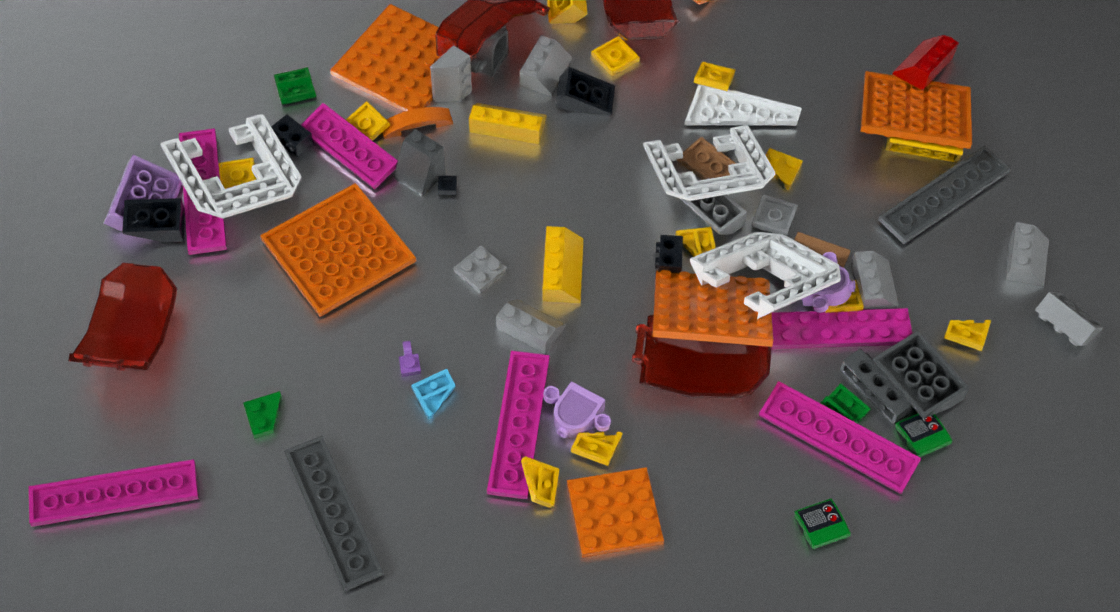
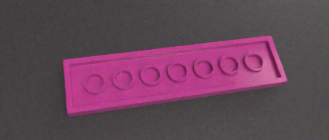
(203, 230)
(840, 329)
(518, 423)
(840, 437)
(112, 493)

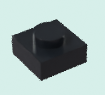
(447, 185)

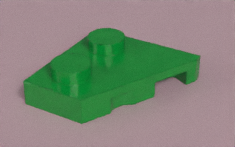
(263, 413)

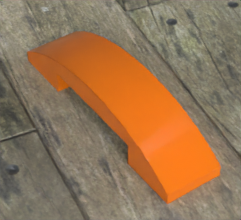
(417, 118)

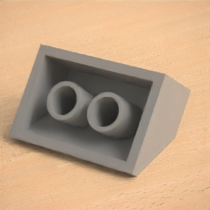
(545, 66)
(451, 76)
(720, 213)
(1027, 255)
(874, 280)
(1068, 318)
(529, 325)

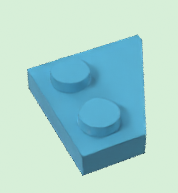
(433, 391)

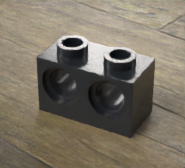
(292, 135)
(672, 256)

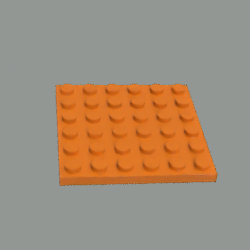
(392, 60)
(929, 115)
(337, 249)
(709, 312)

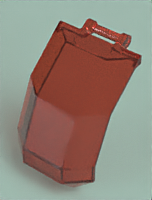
(640, 18)
(479, 20)
(128, 319)
(700, 366)

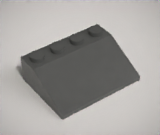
(922, 375)

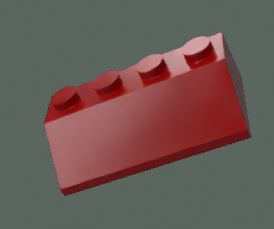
(927, 61)

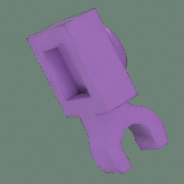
(409, 362)

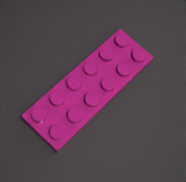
(350, 146)

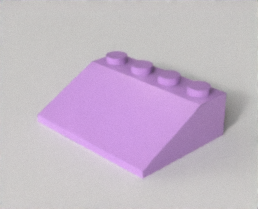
(139, 182)

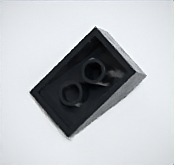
(584, 93)
(154, 219)

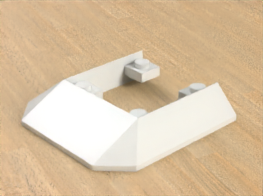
(749, 174)
(275, 177)
(800, 268)

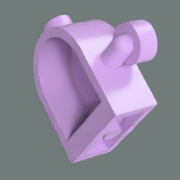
(834, 294)
(576, 410)

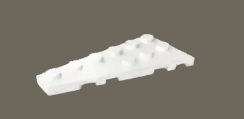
(732, 107)

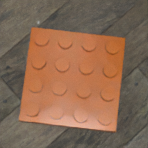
(614, 512)

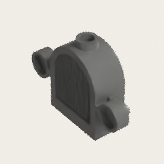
(491, 53)

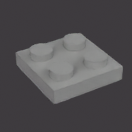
(774, 215)
(480, 269)

